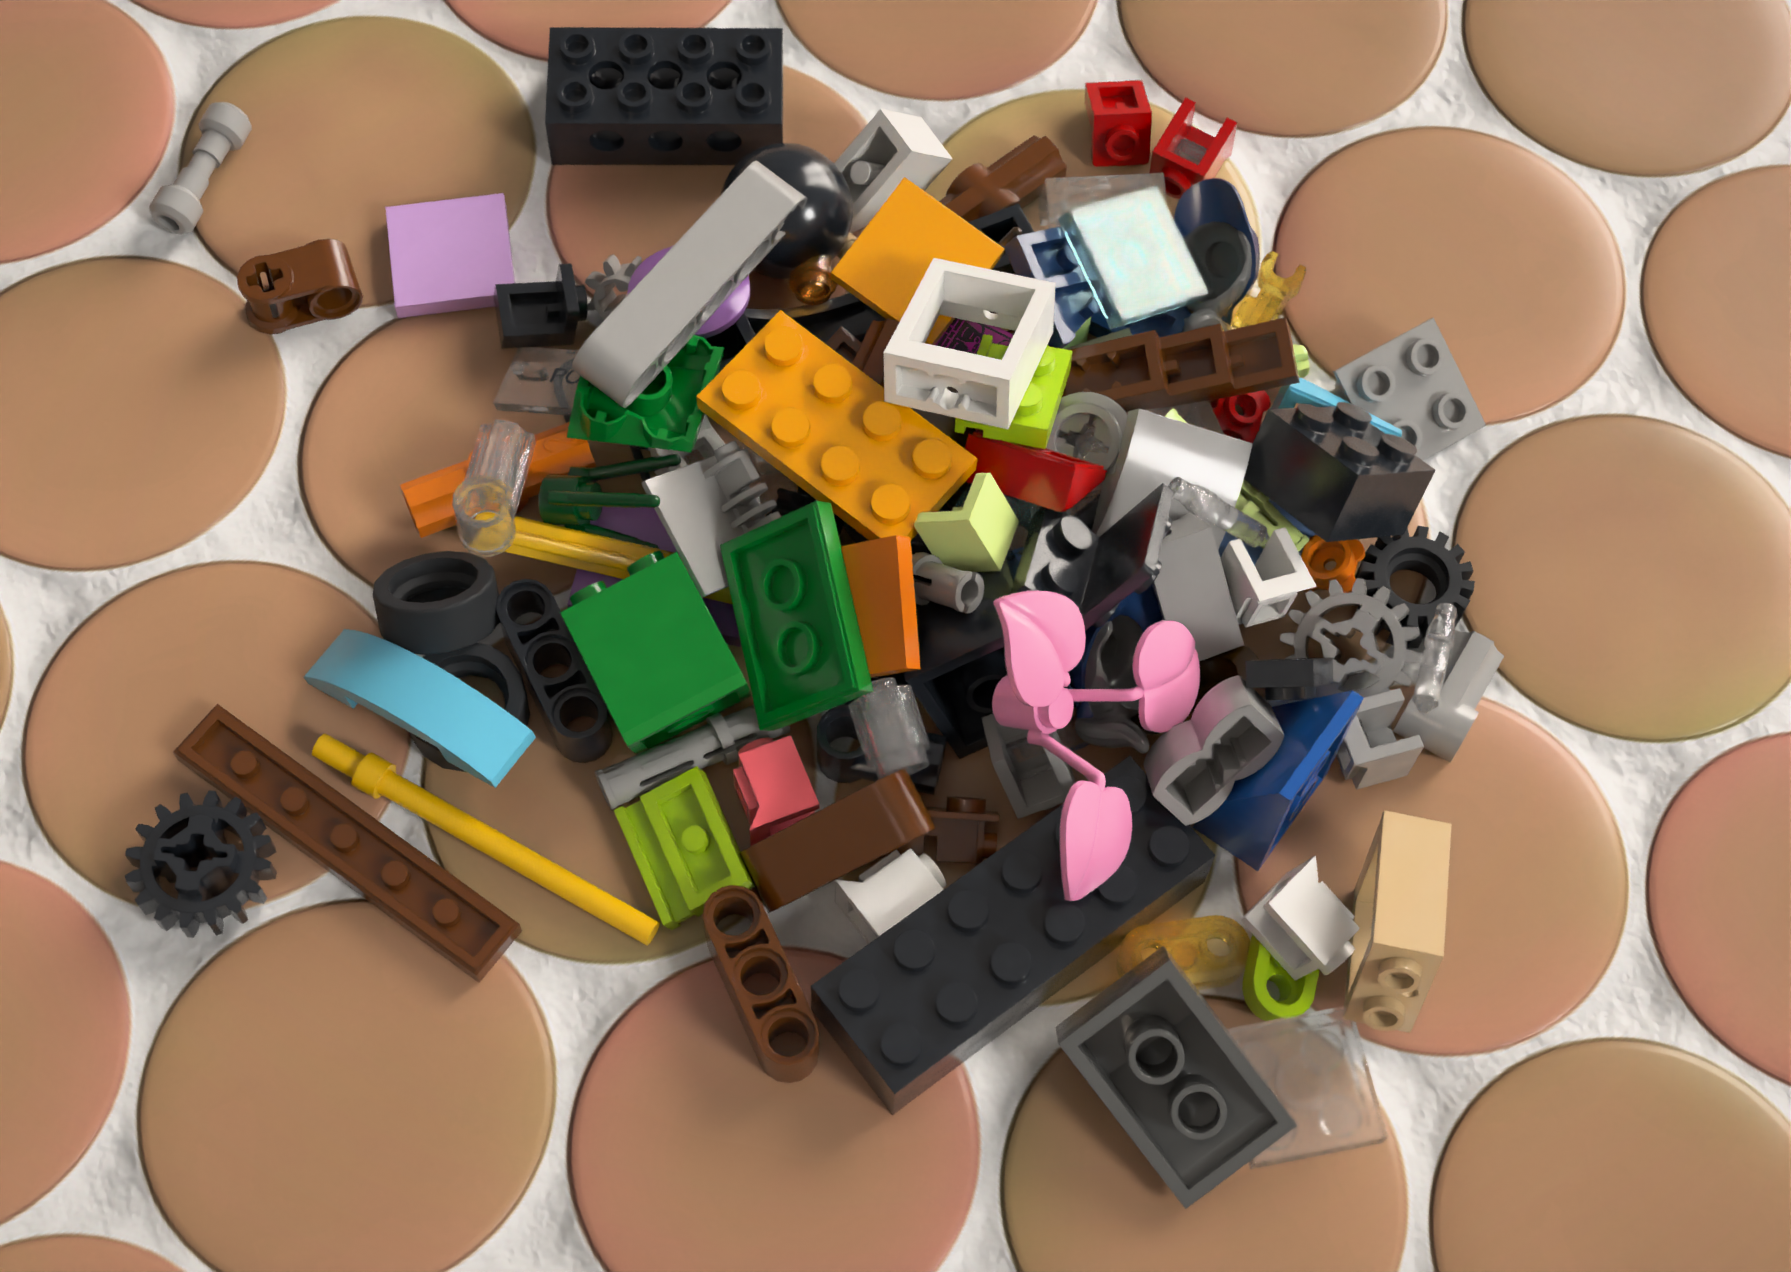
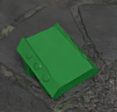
(661, 415)

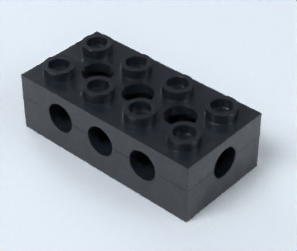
(663, 95)

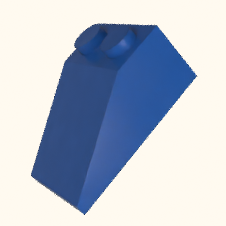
(1270, 799)

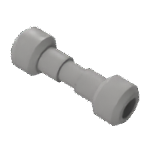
(178, 205)

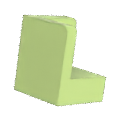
(972, 535)

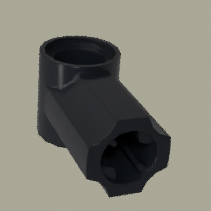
(851, 766)

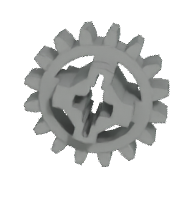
(1366, 621)

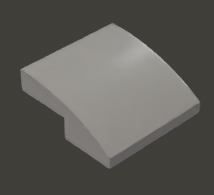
(1158, 451)

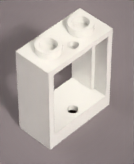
(986, 386)

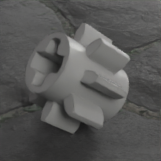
(616, 275)

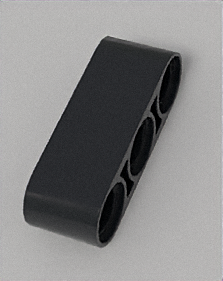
(547, 644)

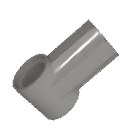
(1465, 681)

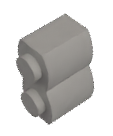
(1223, 742)

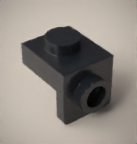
(540, 311)

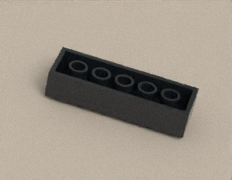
(998, 946)

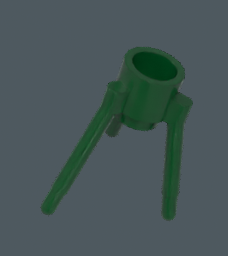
(576, 500)

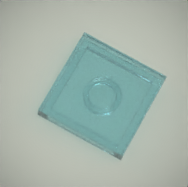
(1133, 256)

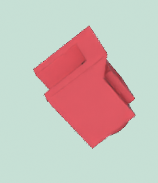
(773, 786)

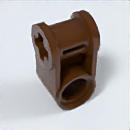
(305, 284)

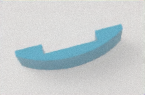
(424, 701)

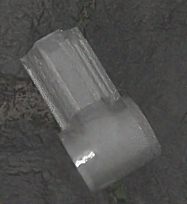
(493, 485)

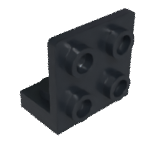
(1093, 569)

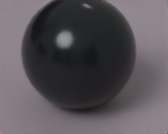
(827, 215)

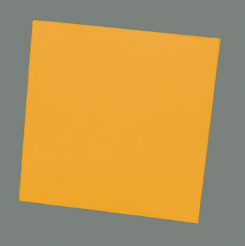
(899, 246)

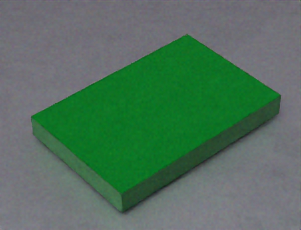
(796, 617)

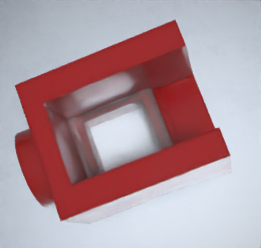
(1188, 153)

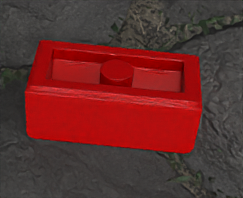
(1035, 473)

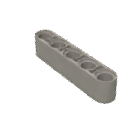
(687, 285)

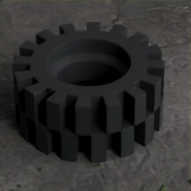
(1427, 558)

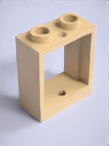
(1400, 920)

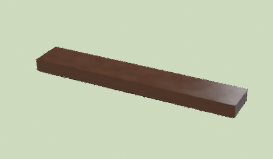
(349, 843)

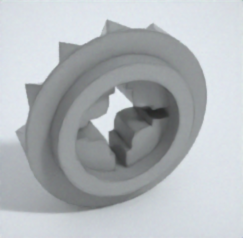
(1074, 417)

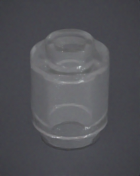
(890, 728)

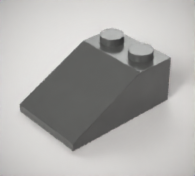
(1174, 1077)

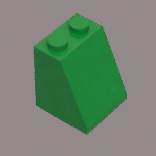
(654, 651)

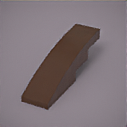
(1185, 366)

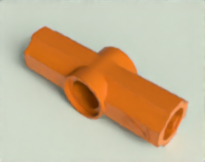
(431, 495)

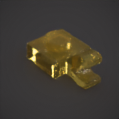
(1273, 294)

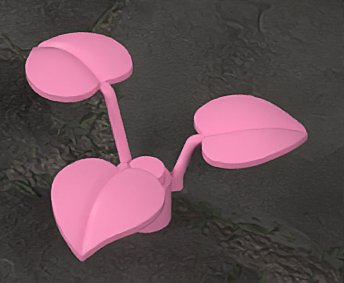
(1041, 645)

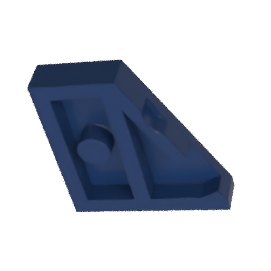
(1050, 258)

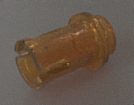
(812, 280)

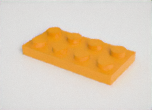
(834, 432)

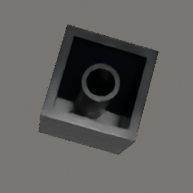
(962, 662)

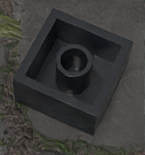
(1337, 471)

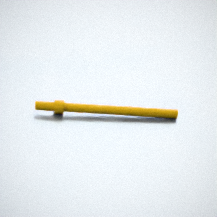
(379, 778)

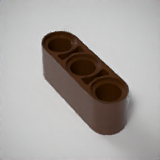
(837, 840)
(753, 953)

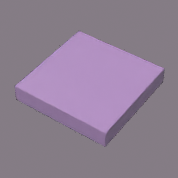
(448, 254)

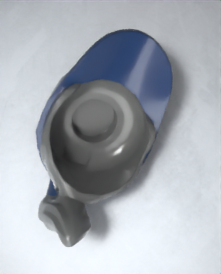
(1222, 248)
(1109, 665)

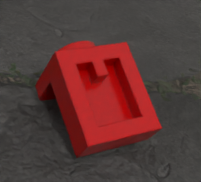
(1119, 123)

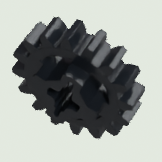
(184, 842)

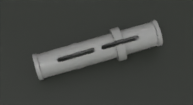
(702, 747)

